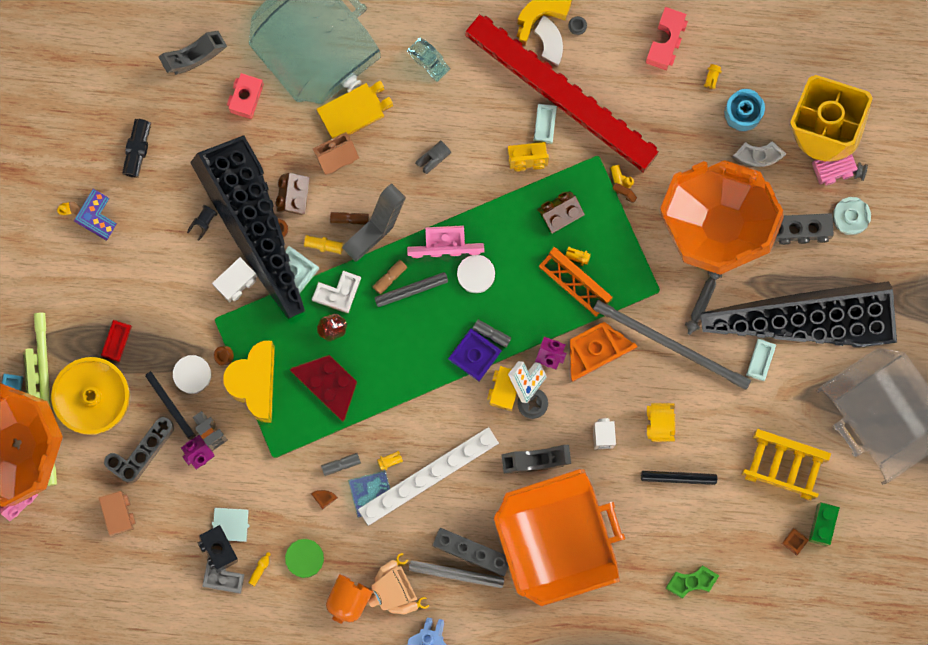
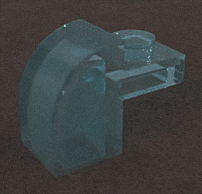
(429, 58)

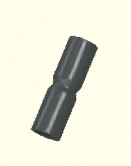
(490, 332)
(338, 465)

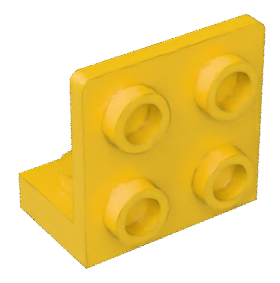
(528, 156)

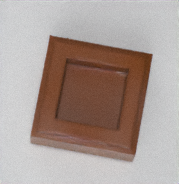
(795, 541)

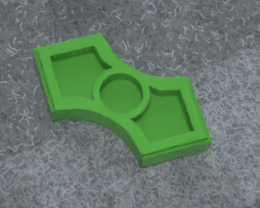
(700, 580)

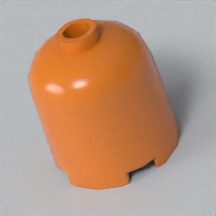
(347, 600)

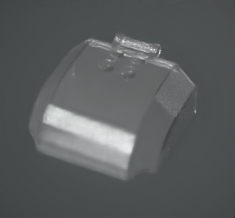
(885, 407)

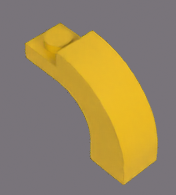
(535, 10)

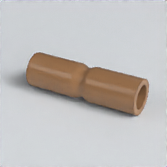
(392, 274)

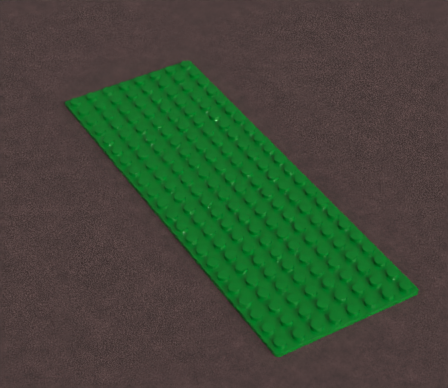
(406, 345)

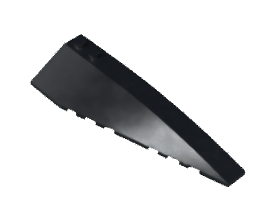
(242, 200)
(836, 316)

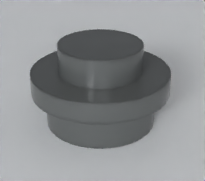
(577, 25)

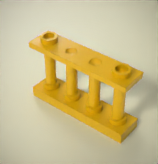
(800, 451)

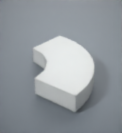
(551, 40)
(759, 156)

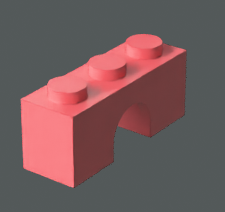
(662, 53)

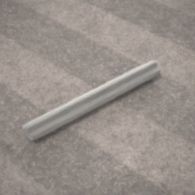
(456, 574)

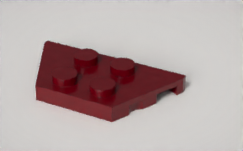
(328, 383)

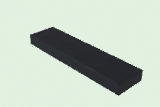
(170, 405)

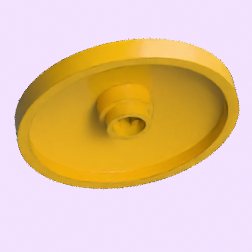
(90, 396)

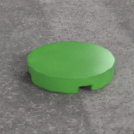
(304, 558)

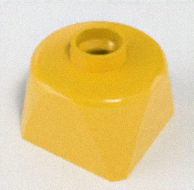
(830, 118)

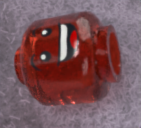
(331, 327)

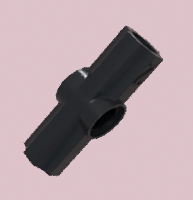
(136, 148)

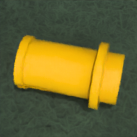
(712, 76)
(577, 255)
(389, 460)

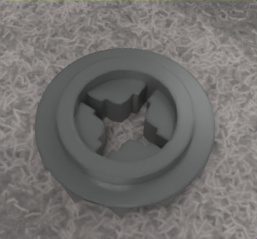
(534, 413)

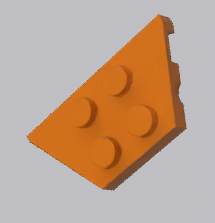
(596, 348)

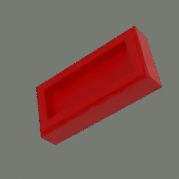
(116, 340)

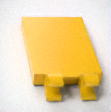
(354, 110)

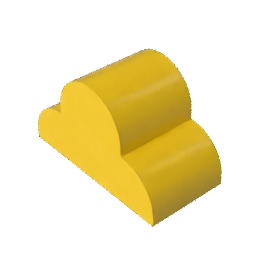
(252, 380)

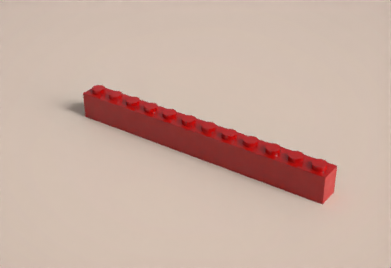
(561, 93)

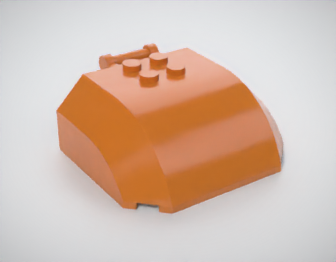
(558, 538)

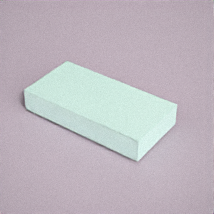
(545, 123)
(761, 360)

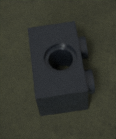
(217, 537)

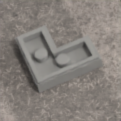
(223, 580)

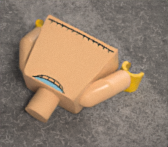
(393, 589)

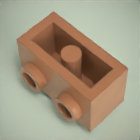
(336, 153)
(117, 513)

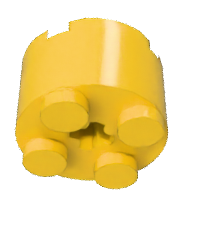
(662, 422)

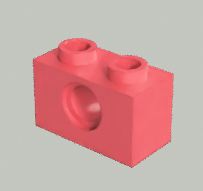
(247, 106)

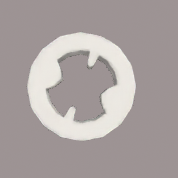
(352, 83)

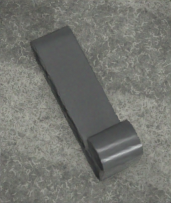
(143, 447)

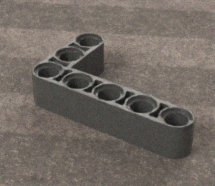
(380, 224)

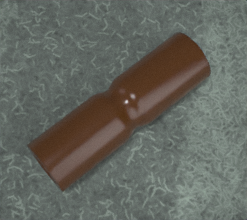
(345, 218)

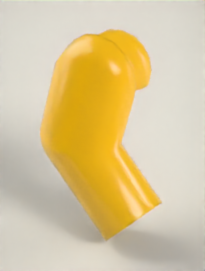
(618, 178)

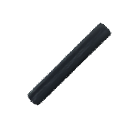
(679, 477)

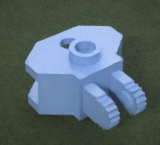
(427, 636)

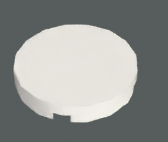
(476, 274)
(192, 374)

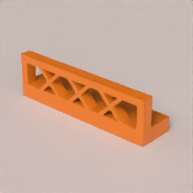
(579, 275)

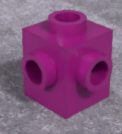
(551, 353)
(197, 452)

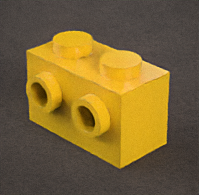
(504, 392)

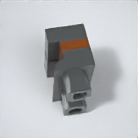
(206, 431)

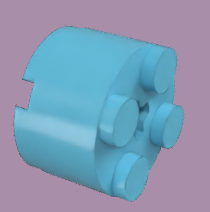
(754, 106)

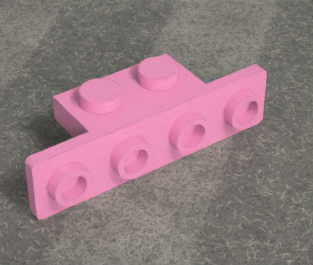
(445, 241)

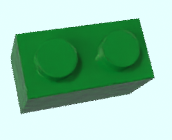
(824, 524)

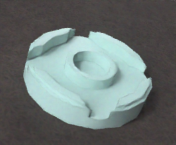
(851, 216)

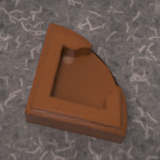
(630, 196)
(324, 497)

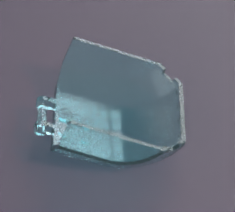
(312, 45)

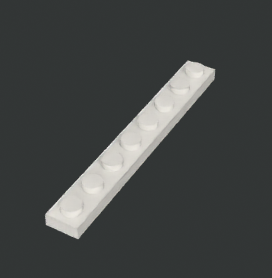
(428, 476)

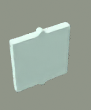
(233, 522)

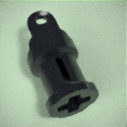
(203, 220)

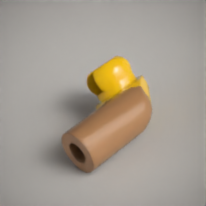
(68, 208)

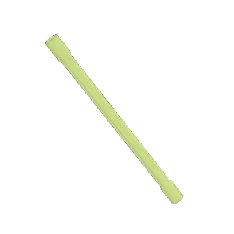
(40, 329)

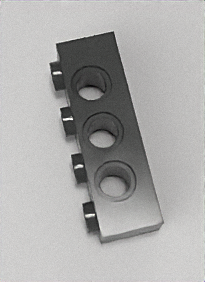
(822, 222)
(471, 551)

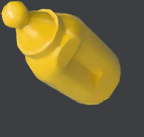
(262, 565)

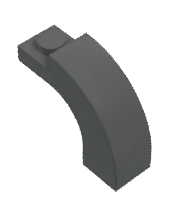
(193, 55)
(536, 460)

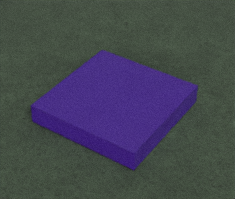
(474, 355)

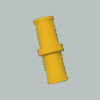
(323, 244)

